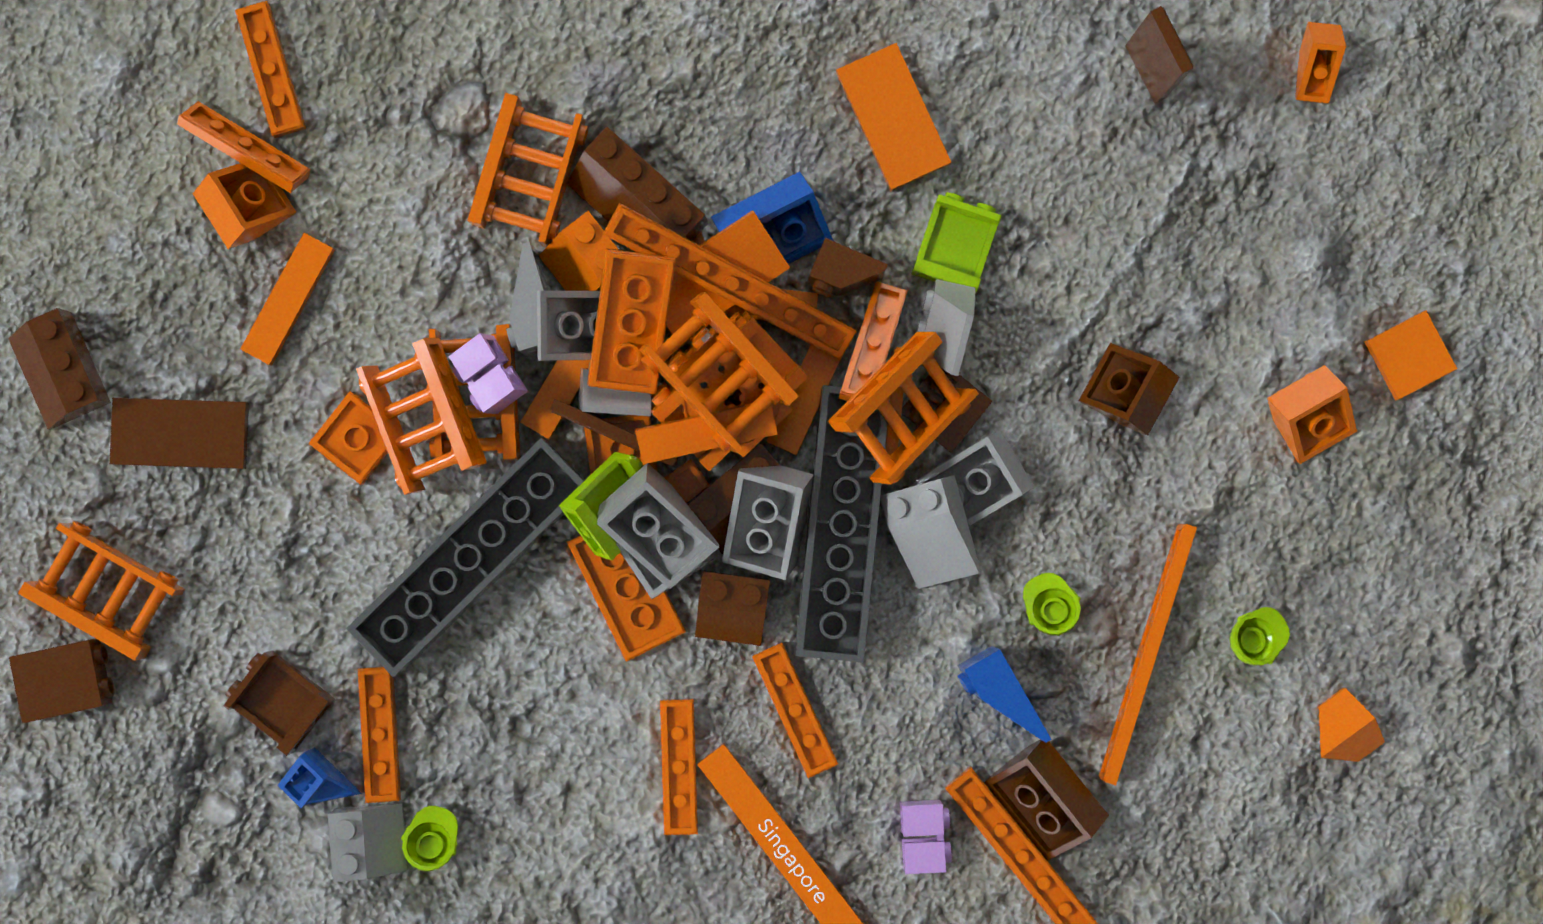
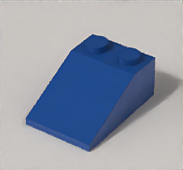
(996, 684)

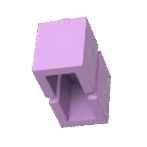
(481, 366)
(924, 853)

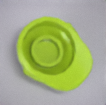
(1051, 604)
(1259, 636)
(430, 838)

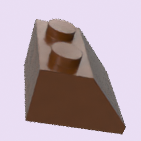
(843, 270)
(1129, 388)
(732, 608)

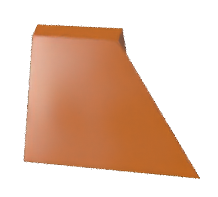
(1347, 728)

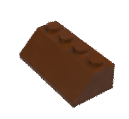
(615, 174)

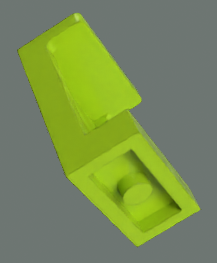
(956, 241)
(583, 503)

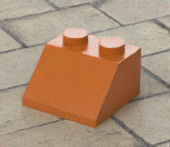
(242, 204)
(578, 254)
(1313, 413)

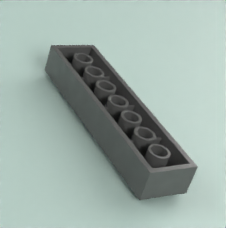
(839, 539)
(466, 559)

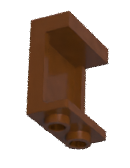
(61, 680)
(278, 700)

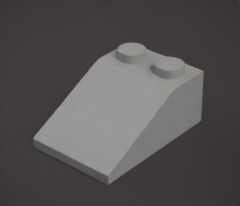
(524, 303)
(566, 324)
(985, 476)
(656, 526)
(931, 531)

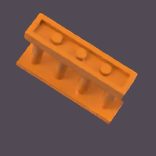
(503, 147)
(728, 340)
(876, 396)
(452, 420)
(506, 442)
(73, 607)

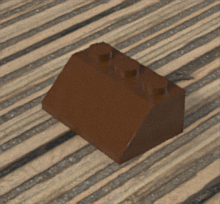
(58, 367)
(715, 502)
(1047, 799)

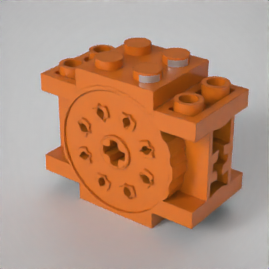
(670, 406)

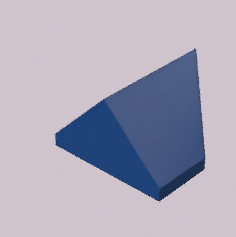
(315, 780)

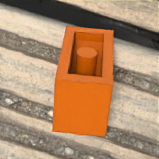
(1319, 61)

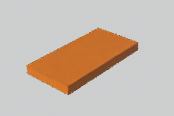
(893, 117)
(741, 243)
(630, 315)
(629, 611)

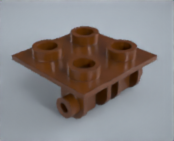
(961, 424)

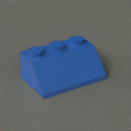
(788, 215)

